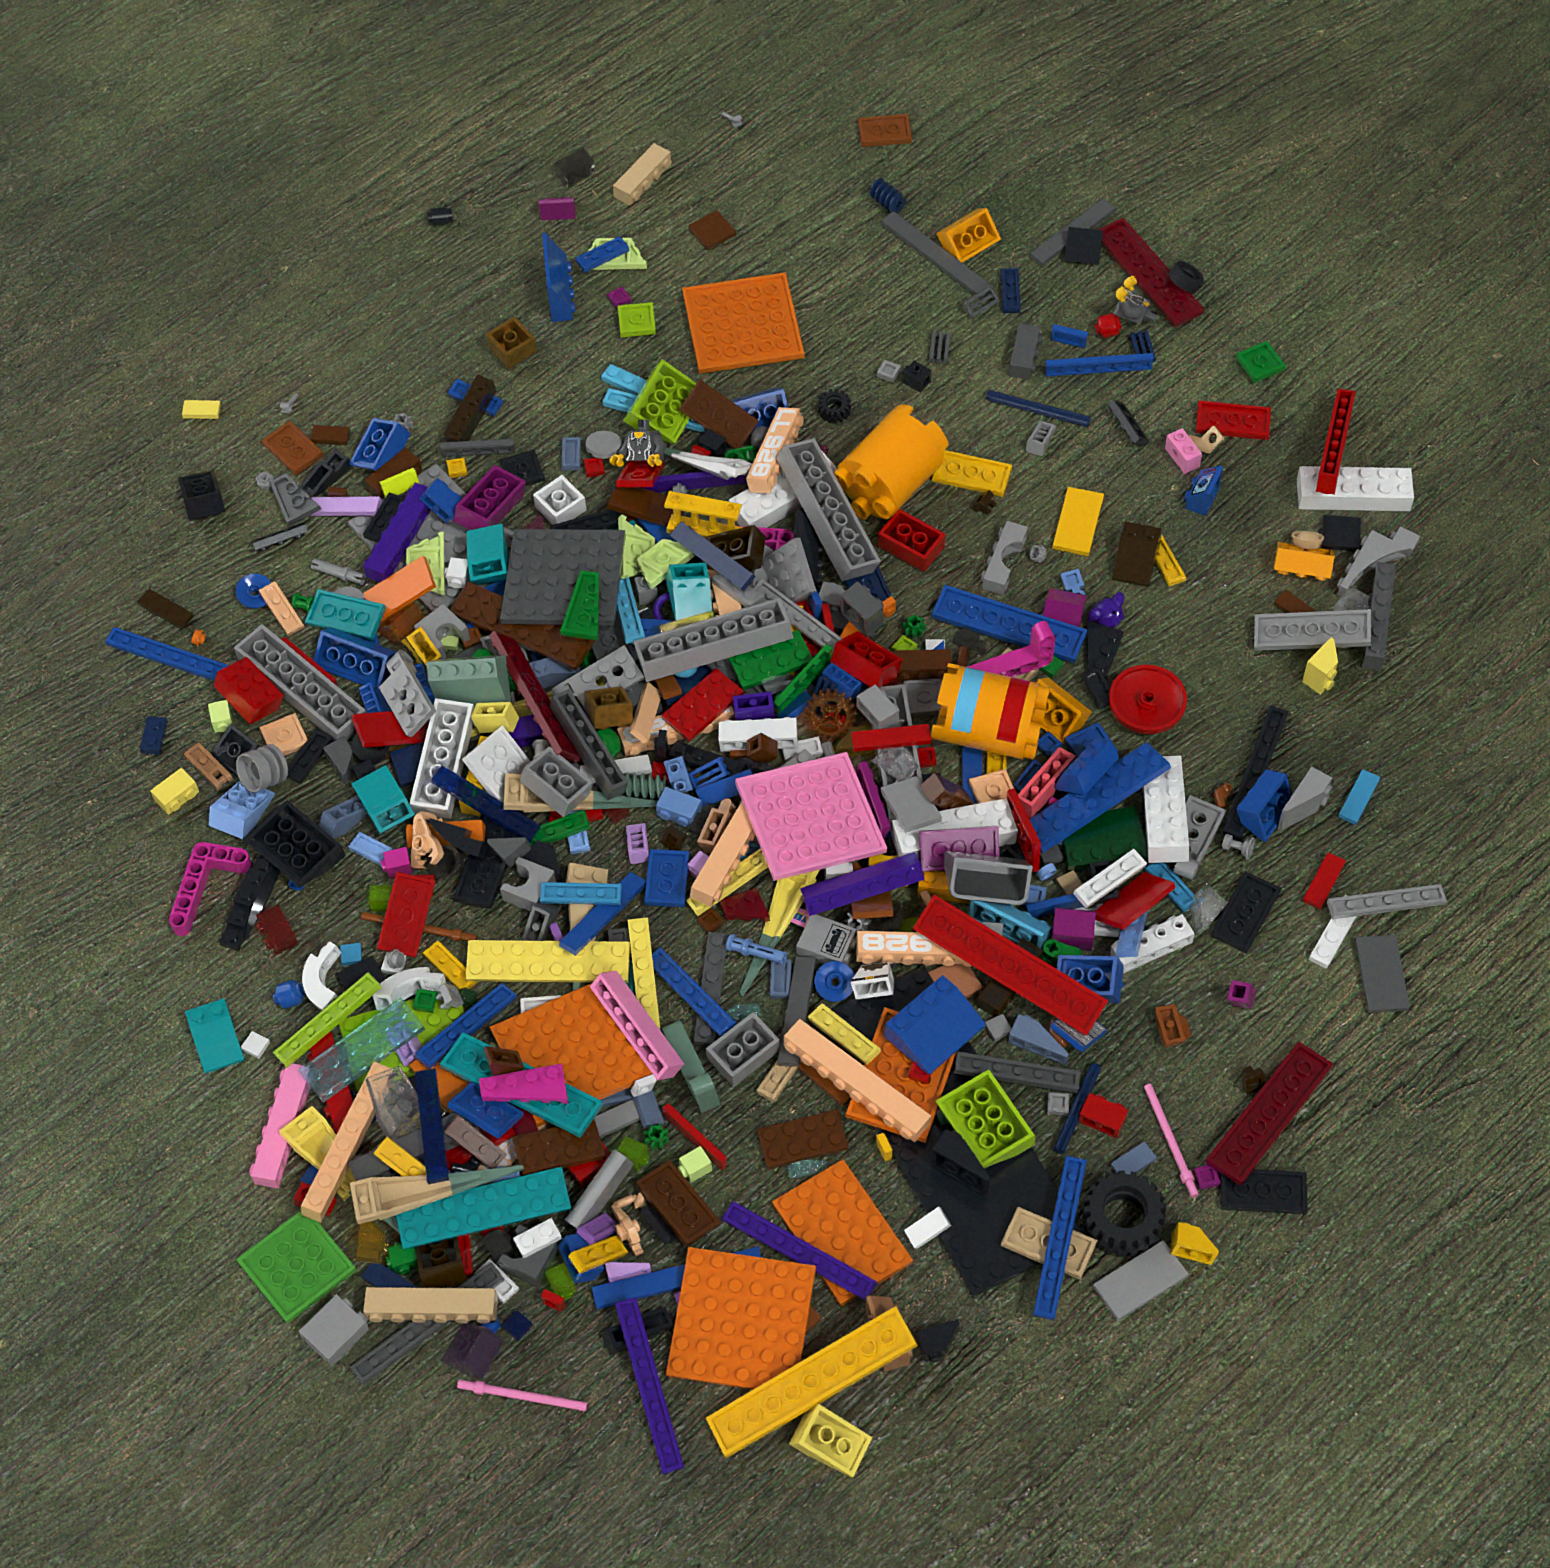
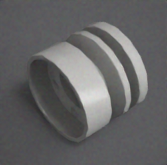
(262, 768)

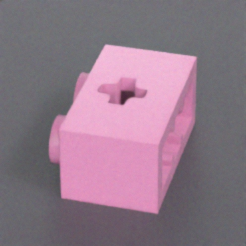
(1183, 451)

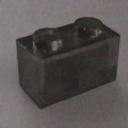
(574, 167)

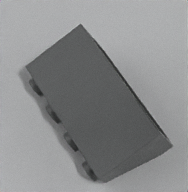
(987, 877)

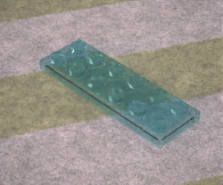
(360, 1048)

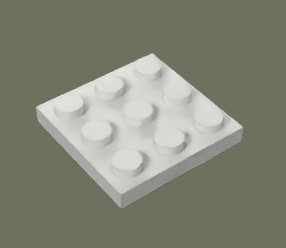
(493, 759)

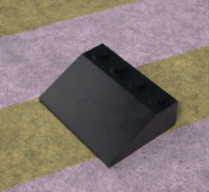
(295, 845)

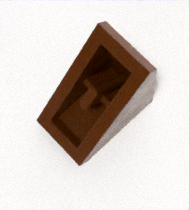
(503, 1060)

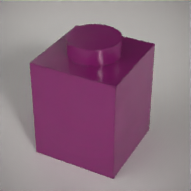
(1241, 994)

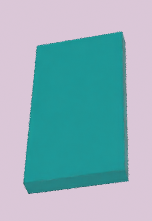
(346, 614)

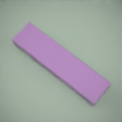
(347, 506)

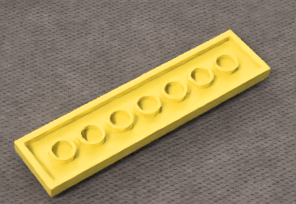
(544, 961)

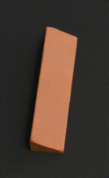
(476, 826)

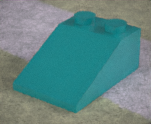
(214, 1035)

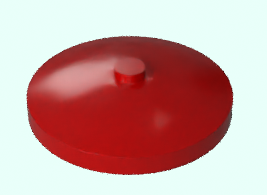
(1147, 699)

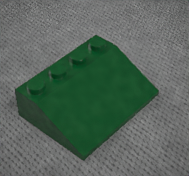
(1104, 839)

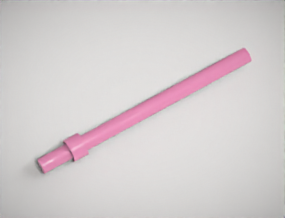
(1186, 1175)
(481, 1387)

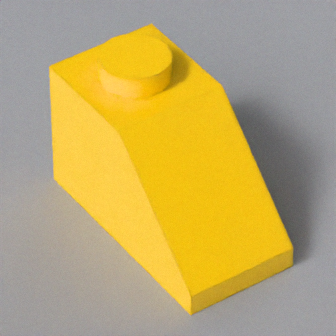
(1192, 1244)

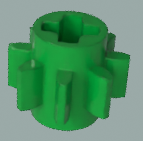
(914, 626)
(660, 1133)

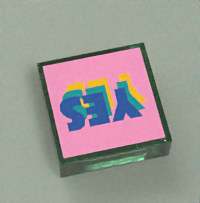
(800, 919)

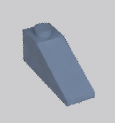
(552, 673)
(342, 817)
(1034, 1038)

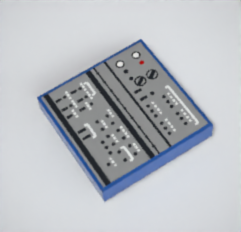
(1075, 1037)

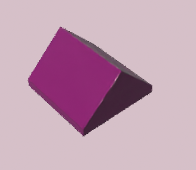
(557, 208)
(1065, 606)
(1074, 927)

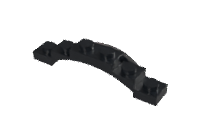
(249, 902)

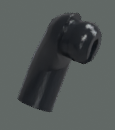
(470, 1165)

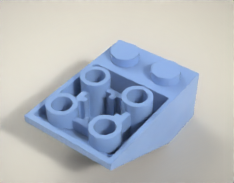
(239, 810)

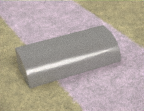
(600, 1189)

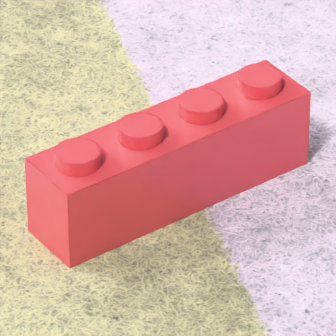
(1042, 785)

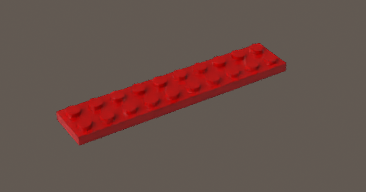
(1010, 965)

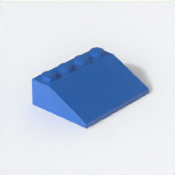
(558, 281)
(934, 1025)

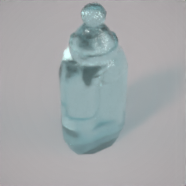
(740, 1012)
(804, 1168)

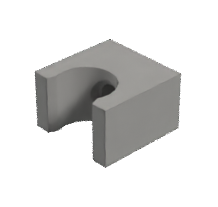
(442, 624)
(529, 893)

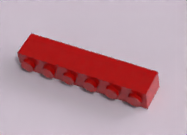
(342, 1101)

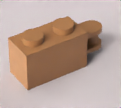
(716, 825)

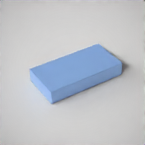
(368, 848)

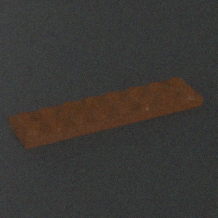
(484, 609)

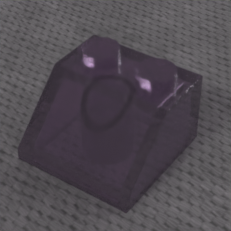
(473, 1350)

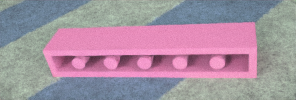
(637, 1025)
(274, 1150)

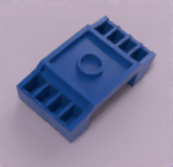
(845, 681)
(375, 701)

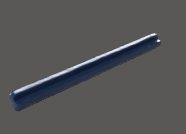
(1038, 408)

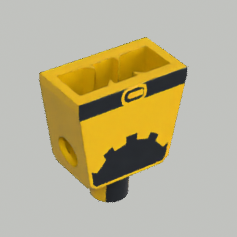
(420, 646)

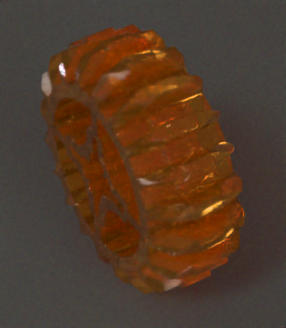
(824, 719)

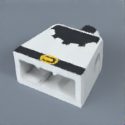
(873, 981)

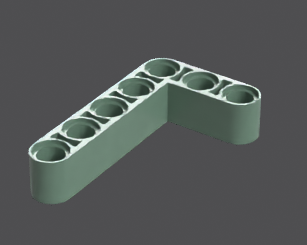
(692, 1070)

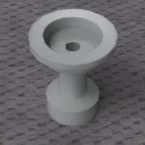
(1246, 847)

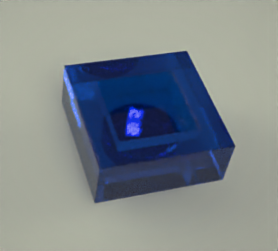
(517, 1325)

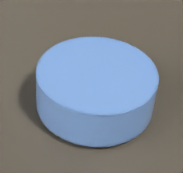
(1046, 871)

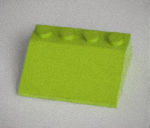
(661, 401)
(987, 1120)

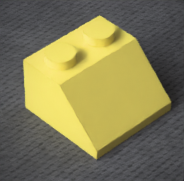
(1322, 668)

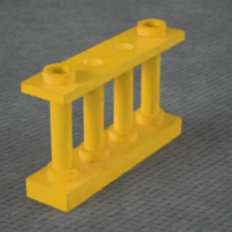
(704, 506)

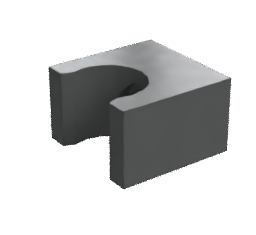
(531, 1268)

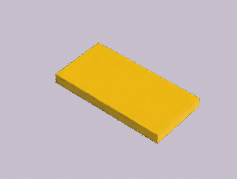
(973, 473)
(1078, 521)

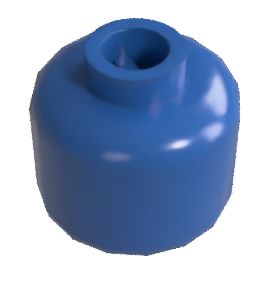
(289, 994)

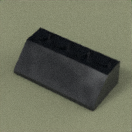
(809, 539)

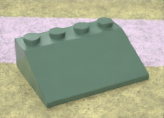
(470, 679)

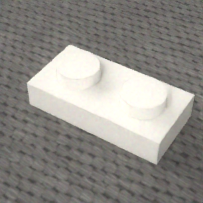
(537, 1238)

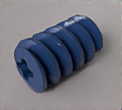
(887, 196)

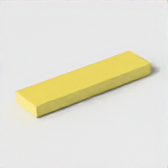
(844, 1034)

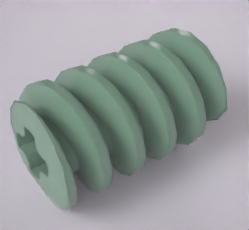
(645, 786)

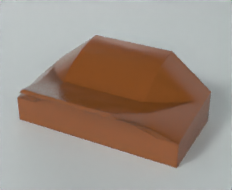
(1171, 1025)

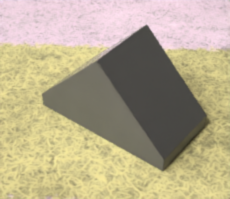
(509, 848)

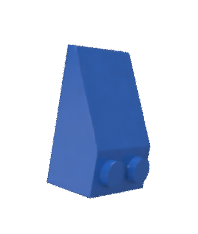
(379, 444)
(1097, 973)

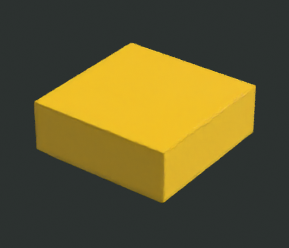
(457, 467)
(884, 1146)

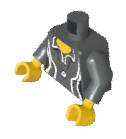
(1131, 305)
(641, 446)

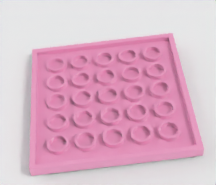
(810, 816)

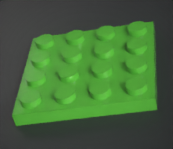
(296, 1266)

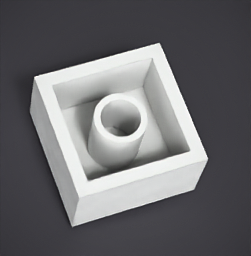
(559, 501)

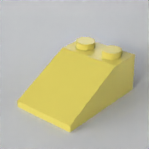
(830, 1440)

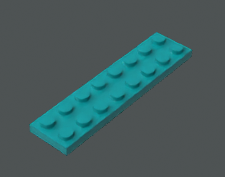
(469, 1062)
(485, 1208)

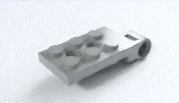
(587, 678)
(397, 684)
(1205, 831)

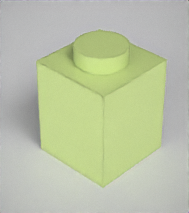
(220, 715)
(695, 1164)

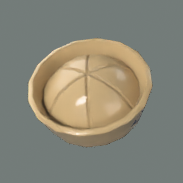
(1307, 539)

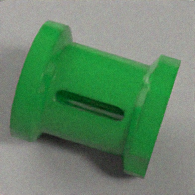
(301, 602)

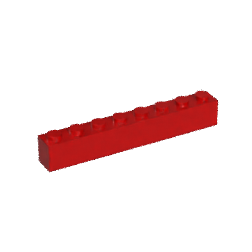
(1335, 441)

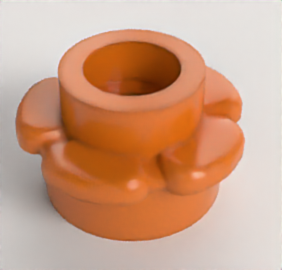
(198, 637)

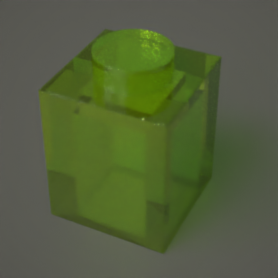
(379, 897)
(635, 1152)
(561, 1281)

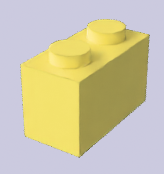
(492, 715)
(174, 791)

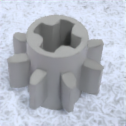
(405, 421)
(855, 923)

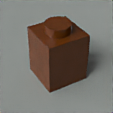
(762, 748)

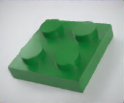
(1260, 361)

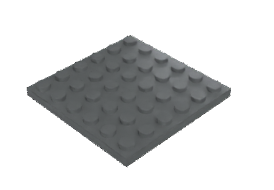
(546, 569)

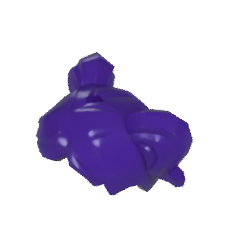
(1103, 610)

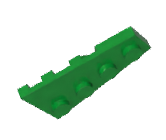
(583, 610)
(803, 679)

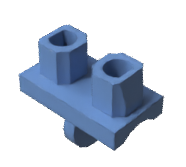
(678, 774)

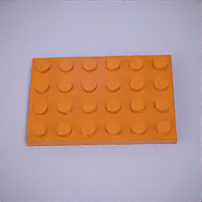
(894, 1068)
(845, 1223)

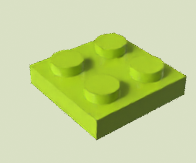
(636, 319)

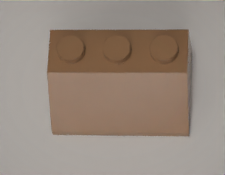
(875, 1307)

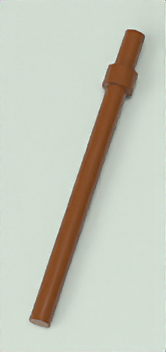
(456, 934)

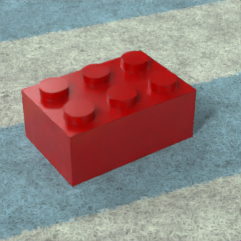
(911, 540)
(866, 660)
(248, 690)

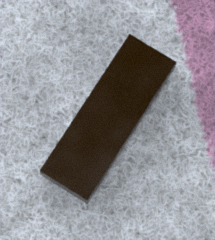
(165, 609)

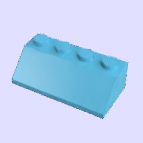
(1015, 923)

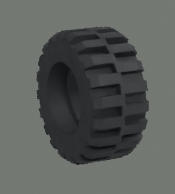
(1128, 1188)

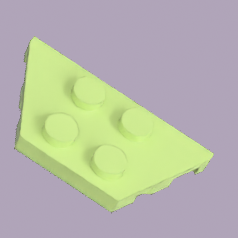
(628, 260)
(635, 545)
(435, 553)
(657, 559)

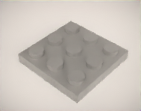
(790, 571)

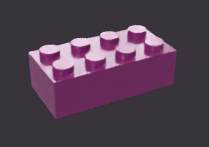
(490, 499)

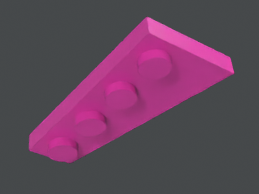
(536, 1084)

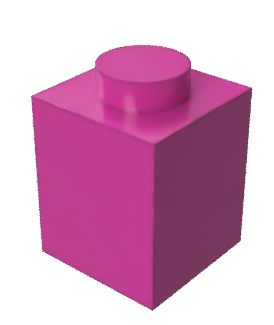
(395, 861)

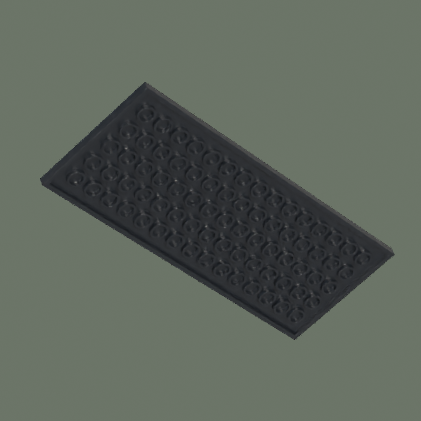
(975, 1220)

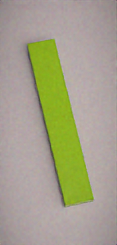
(327, 1019)

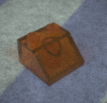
(401, 623)

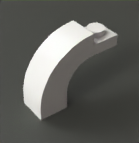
(315, 973)
(406, 984)

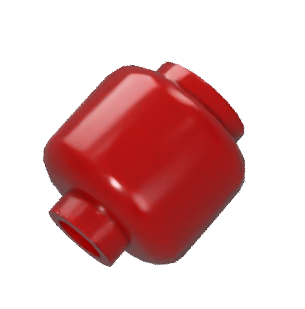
(1108, 325)

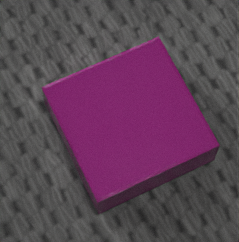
(619, 297)
(1206, 1177)

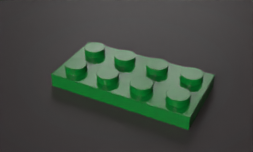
(771, 661)

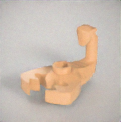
(424, 841)
(627, 1228)

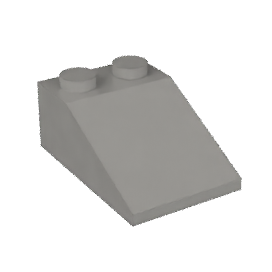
(1307, 798)

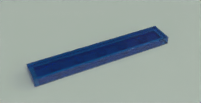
(485, 803)
(432, 1126)

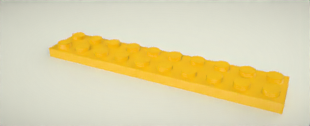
(811, 1381)

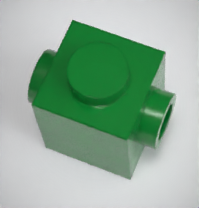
(401, 1260)

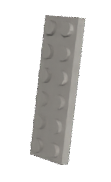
(1312, 629)

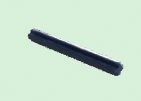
(1073, 1116)

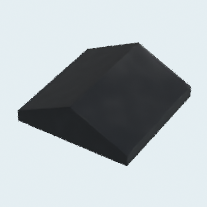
(231, 745)

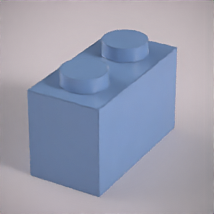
(678, 807)

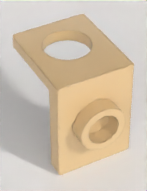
(1203, 443)

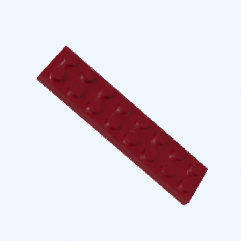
(1150, 272)
(534, 694)
(1269, 1113)

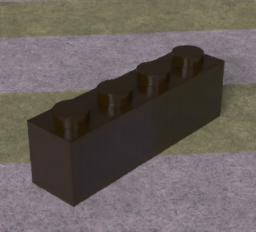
(470, 410)
(997, 996)

